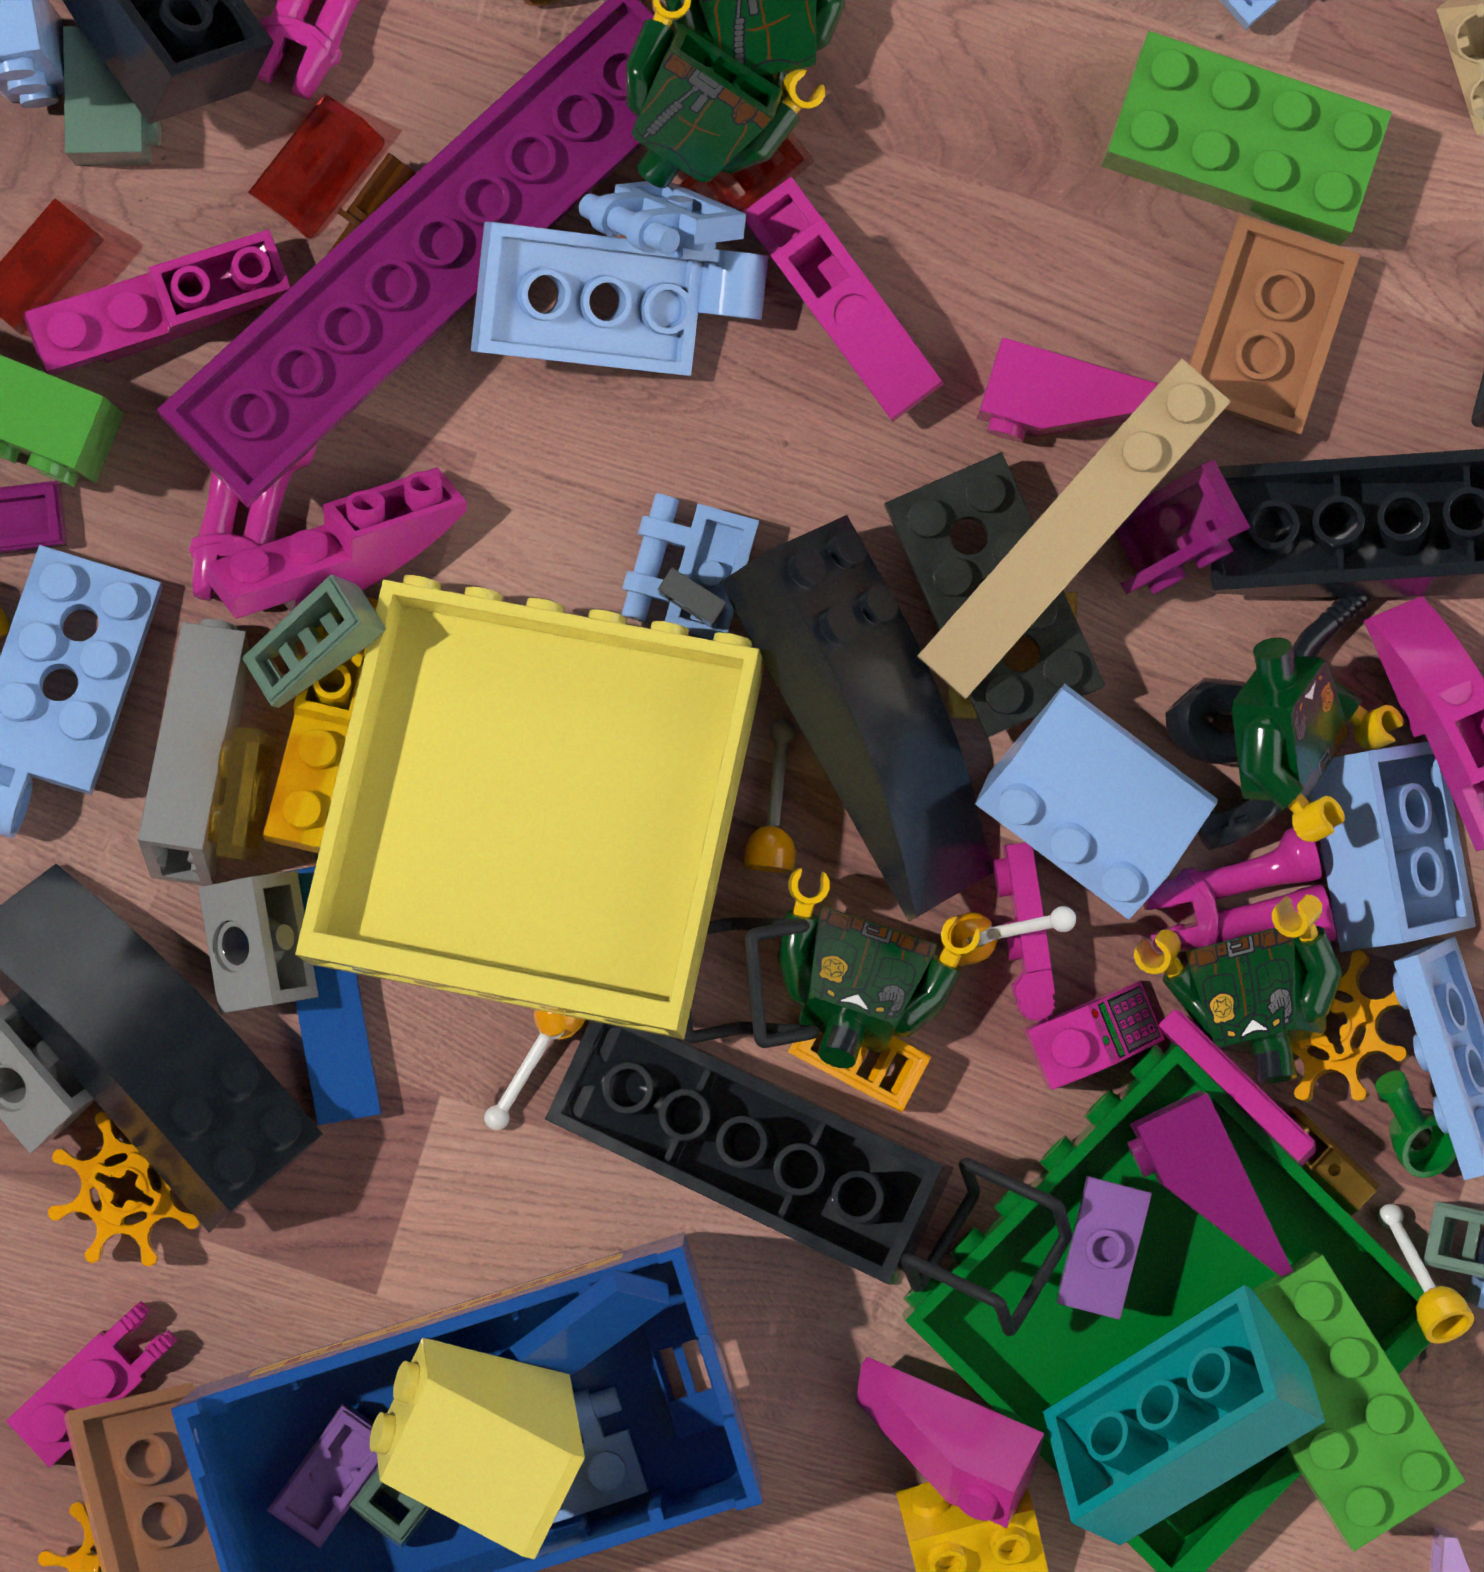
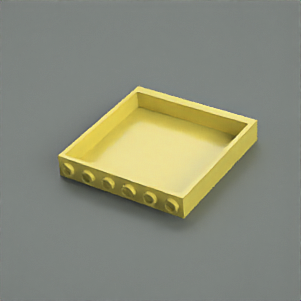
(533, 806)

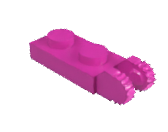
(1018, 879)
(91, 1377)

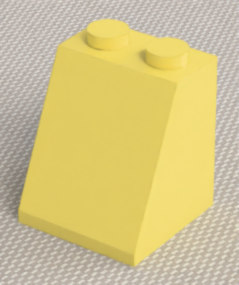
(481, 1442)

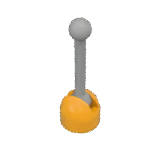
(770, 846)

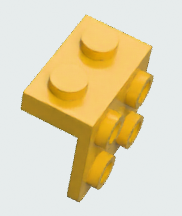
(951, 1541)

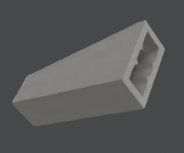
(184, 781)

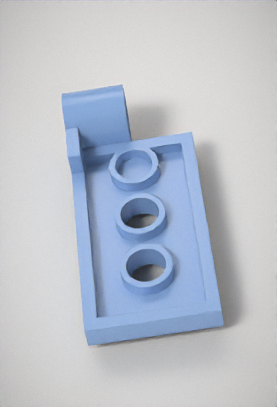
(654, 291)
(69, 737)
(1448, 1043)

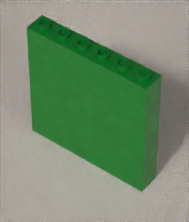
(1176, 1274)

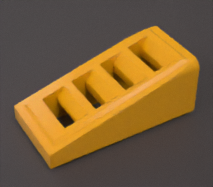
(903, 1086)

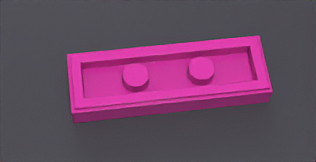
(1239, 1087)

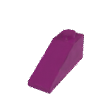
(1199, 1165)

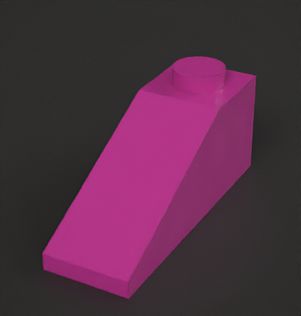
(1054, 394)
(957, 1445)

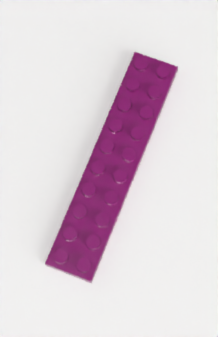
(412, 261)

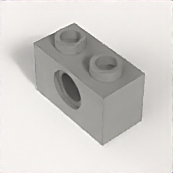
(254, 939)
(35, 1086)

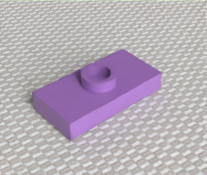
(1103, 1247)
(328, 1477)

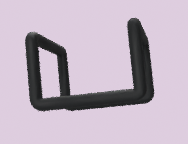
(765, 1034)
(930, 1267)

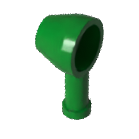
(1413, 1131)

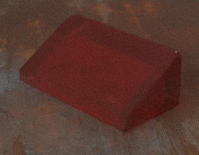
(317, 166)
(43, 262)

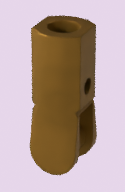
(1335, 1169)

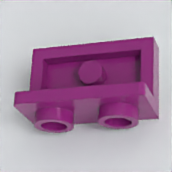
(1179, 525)

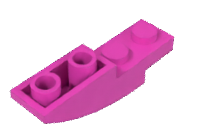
(842, 299)
(158, 305)
(360, 542)
(1439, 697)

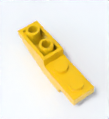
(313, 756)

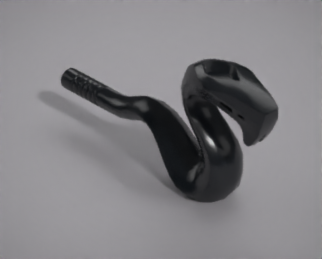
(1193, 731)

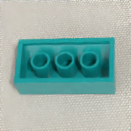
(1180, 1418)

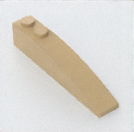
(1073, 528)

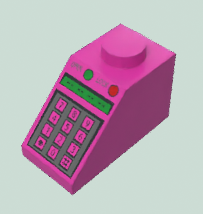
(1093, 1035)

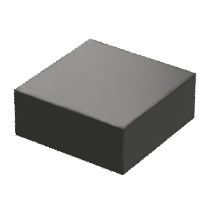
(692, 598)

